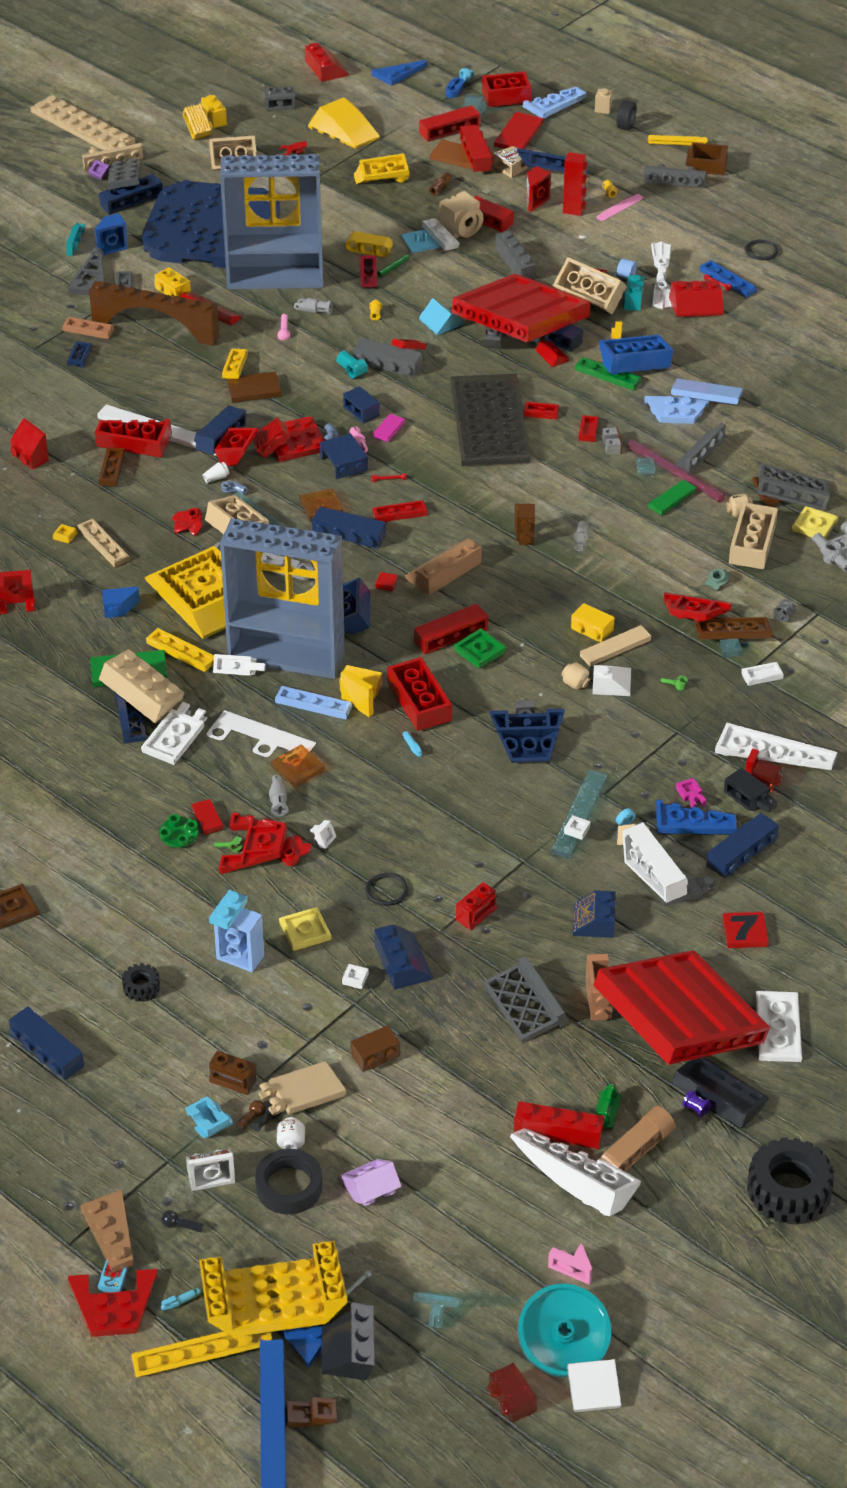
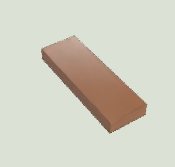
(88, 327)

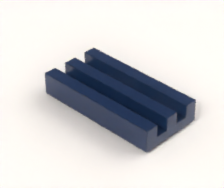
(71, 360)

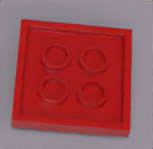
(303, 442)

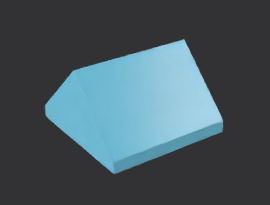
(439, 318)

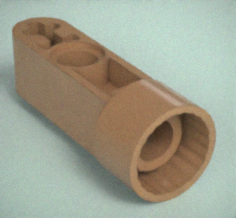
(640, 1139)

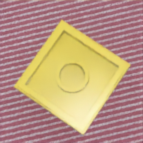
(814, 521)
(305, 928)

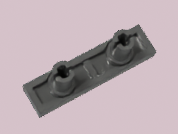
(674, 176)

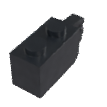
(749, 791)

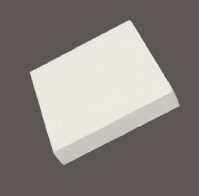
(594, 1385)

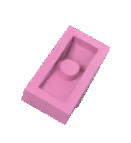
(573, 1266)

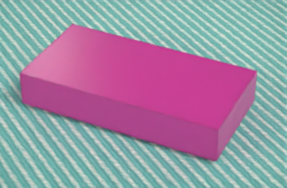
(389, 427)

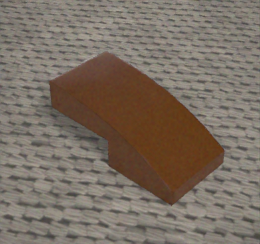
(313, 1413)

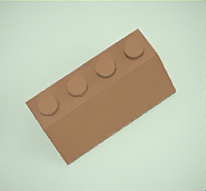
(446, 566)

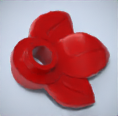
(185, 520)
(294, 849)

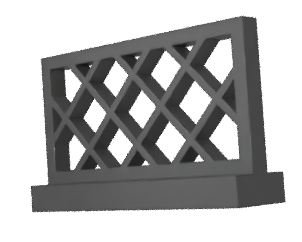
(798, 493)
(541, 995)

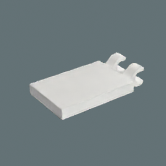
(175, 734)

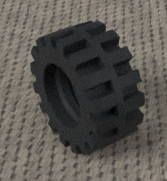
(137, 973)

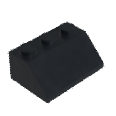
(349, 1342)

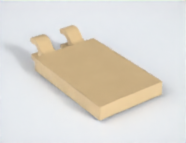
(302, 1089)

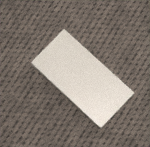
(781, 1013)

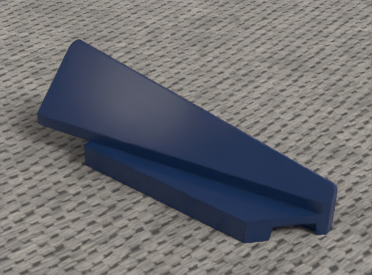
(543, 160)

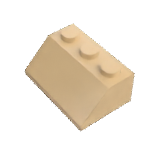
(230, 146)
(222, 510)

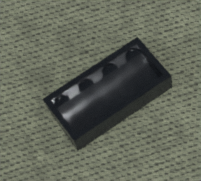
(727, 1093)

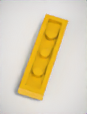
(181, 649)

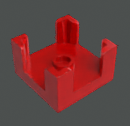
(16, 588)

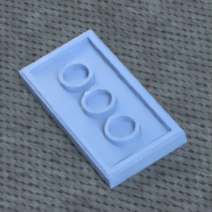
(706, 391)

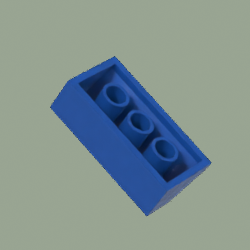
(635, 354)

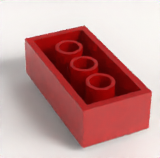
(419, 694)

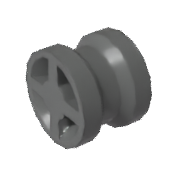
(784, 610)

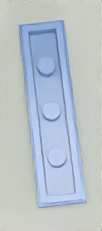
(313, 702)

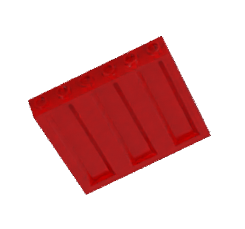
(521, 307)
(681, 1006)

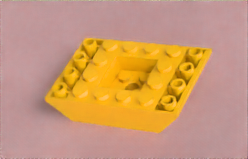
(194, 590)

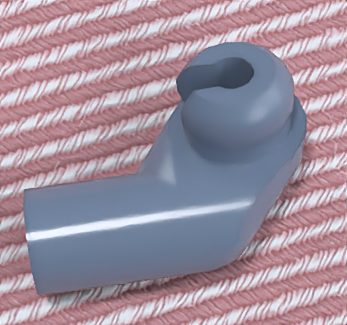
(332, 432)
(232, 486)

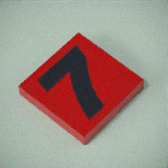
(745, 930)

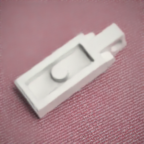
(236, 665)

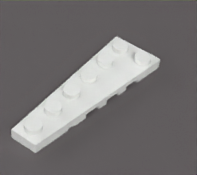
(740, 741)

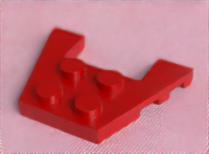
(262, 842)
(113, 1311)

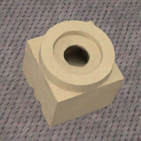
(461, 215)

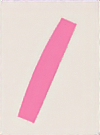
(619, 207)

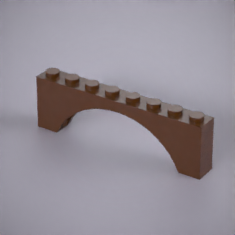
(195, 315)

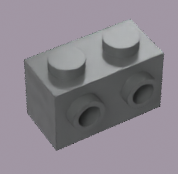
(279, 98)

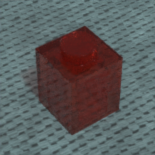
(768, 774)

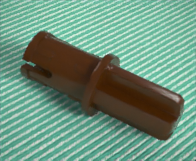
(440, 183)

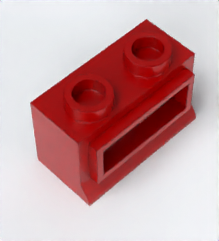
(476, 906)

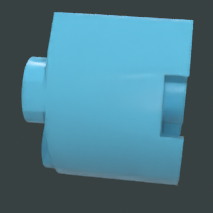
(208, 1117)

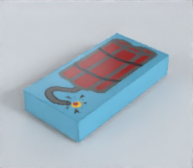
(112, 1281)

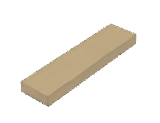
(103, 542)
(615, 645)

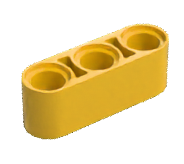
(369, 244)

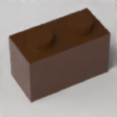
(375, 1048)

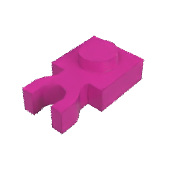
(691, 791)

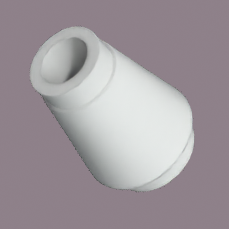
(216, 472)

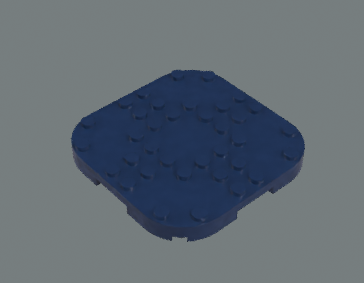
(190, 222)

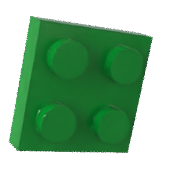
(479, 648)

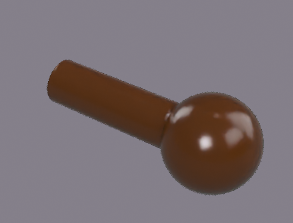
(256, 1109)

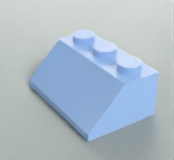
(242, 942)

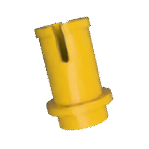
(611, 191)
(375, 307)

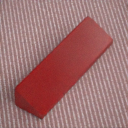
(223, 314)

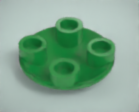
(178, 831)

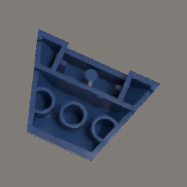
(528, 735)

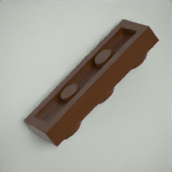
(111, 467)

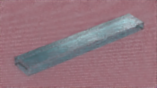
(582, 808)

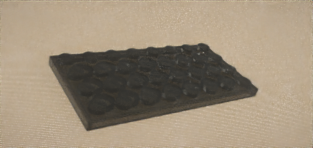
(489, 419)

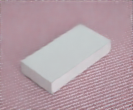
(762, 673)

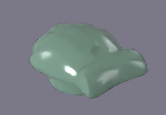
(717, 578)

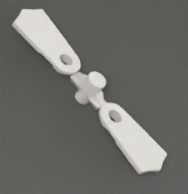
(661, 253)

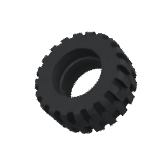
(790, 1203)

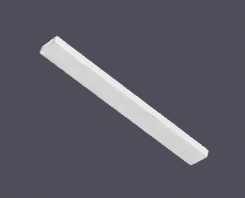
(179, 435)

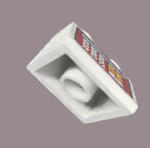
(210, 1169)

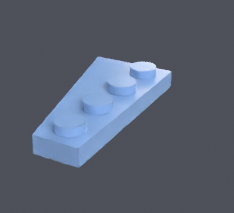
(554, 102)

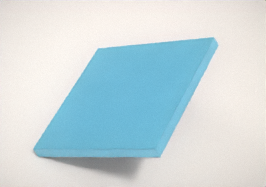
(419, 241)

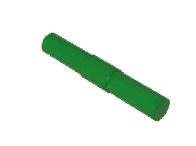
(393, 265)

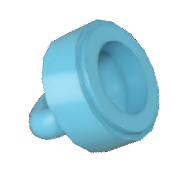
(465, 74)

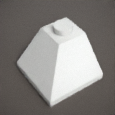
(611, 680)

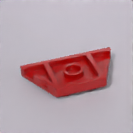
(694, 607)

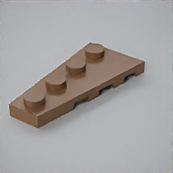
(109, 1226)

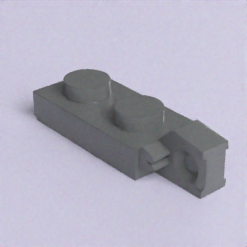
(695, 889)

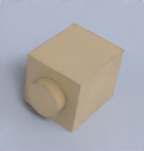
(603, 101)

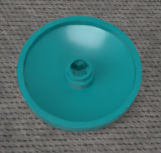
(563, 1328)

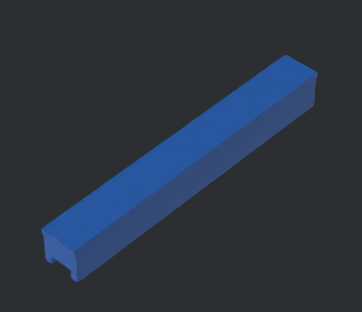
(272, 1414)

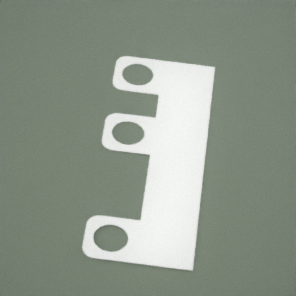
(266, 734)

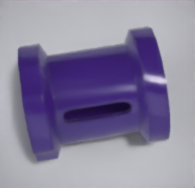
(696, 1103)

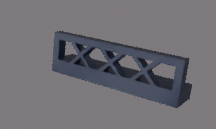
(126, 726)

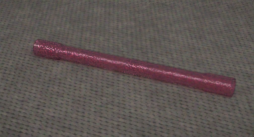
(708, 490)

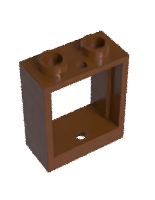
(708, 152)

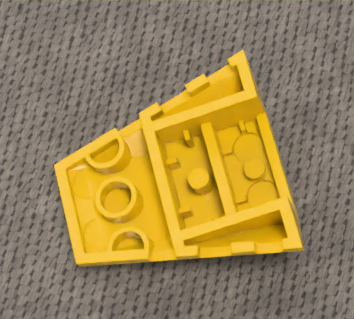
(344, 121)

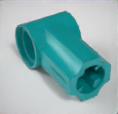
(351, 364)

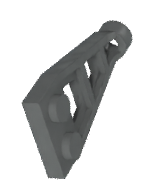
(81, 286)

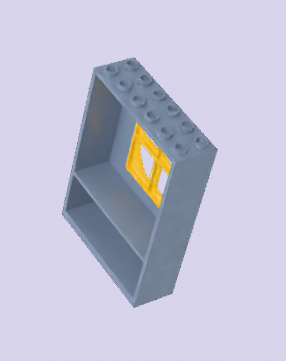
(272, 250)
(279, 626)

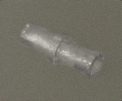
(581, 536)

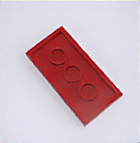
(518, 131)

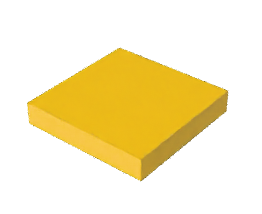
(358, 692)

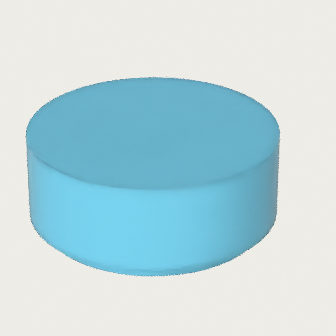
(625, 817)

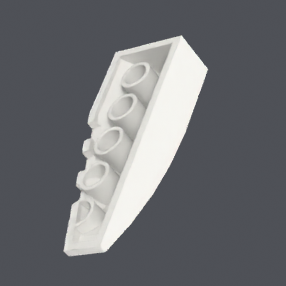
(590, 1181)

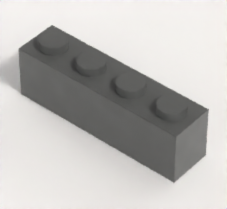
(515, 255)
(388, 357)

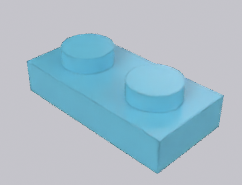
(228, 909)

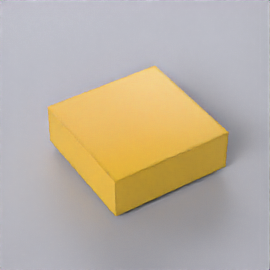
(65, 533)

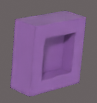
(99, 169)

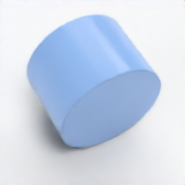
(626, 268)

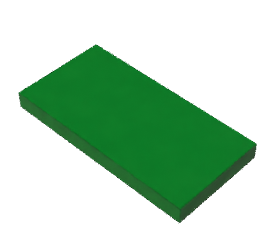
(155, 659)

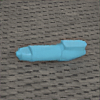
(412, 744)
(174, 1302)

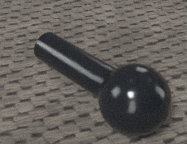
(264, 1118)
(171, 1219)

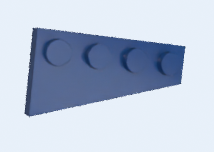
(682, 820)

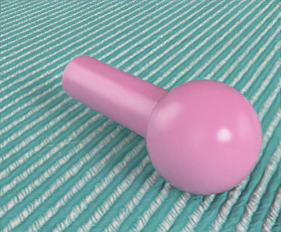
(284, 334)

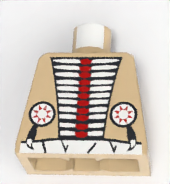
(509, 162)

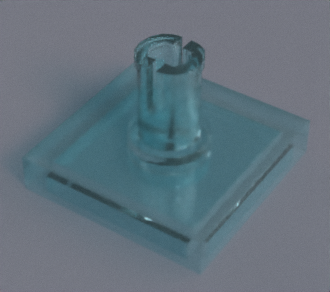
(437, 1303)

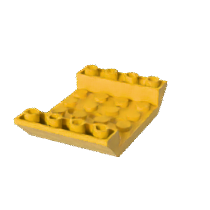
(305, 1289)

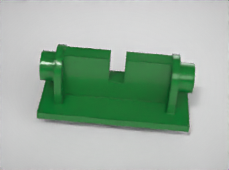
(608, 1105)

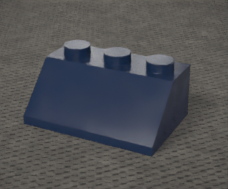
(356, 606)
(401, 956)

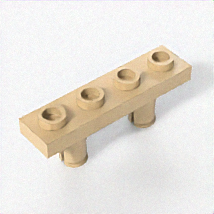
(109, 156)

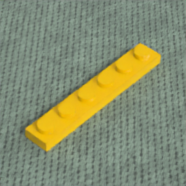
(193, 1351)

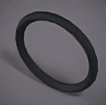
(761, 241)
(390, 902)

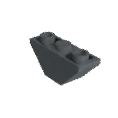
(492, 338)

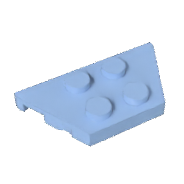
(676, 409)

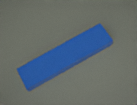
(725, 276)

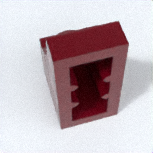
(368, 271)

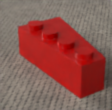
(135, 437)

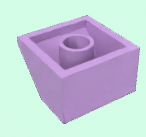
(371, 1181)

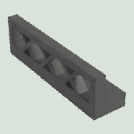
(701, 449)

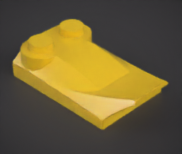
(384, 167)

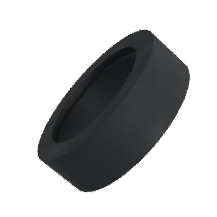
(288, 1203)

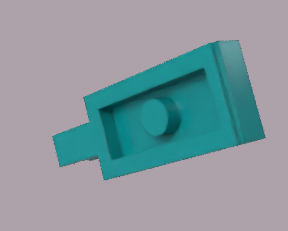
(74, 237)

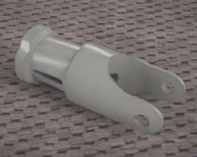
(313, 305)
(278, 797)

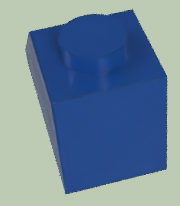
(120, 601)

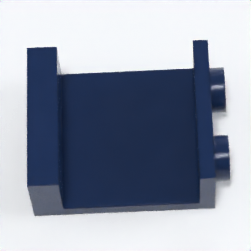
(345, 455)

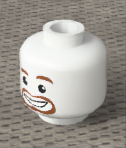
(291, 1134)

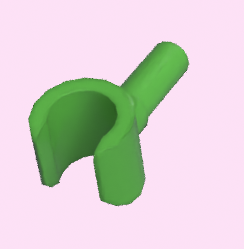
(679, 683)
(235, 845)

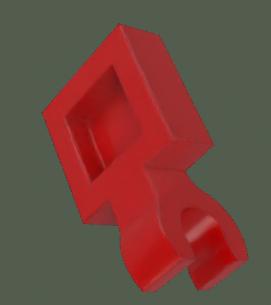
(298, 147)

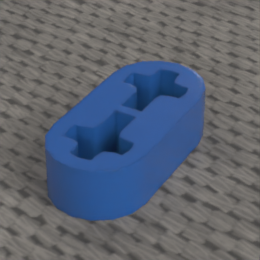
(455, 87)

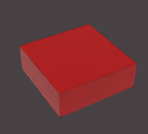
(386, 581)
(752, 760)

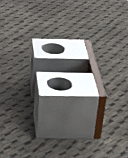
(612, 441)

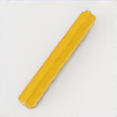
(675, 140)

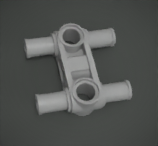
(834, 550)

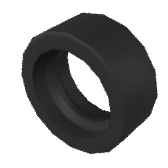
(626, 115)

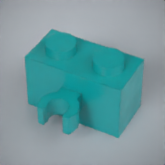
(634, 292)

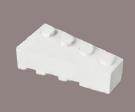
(652, 863)

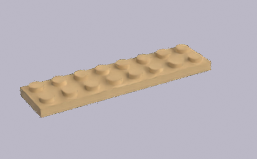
(80, 123)

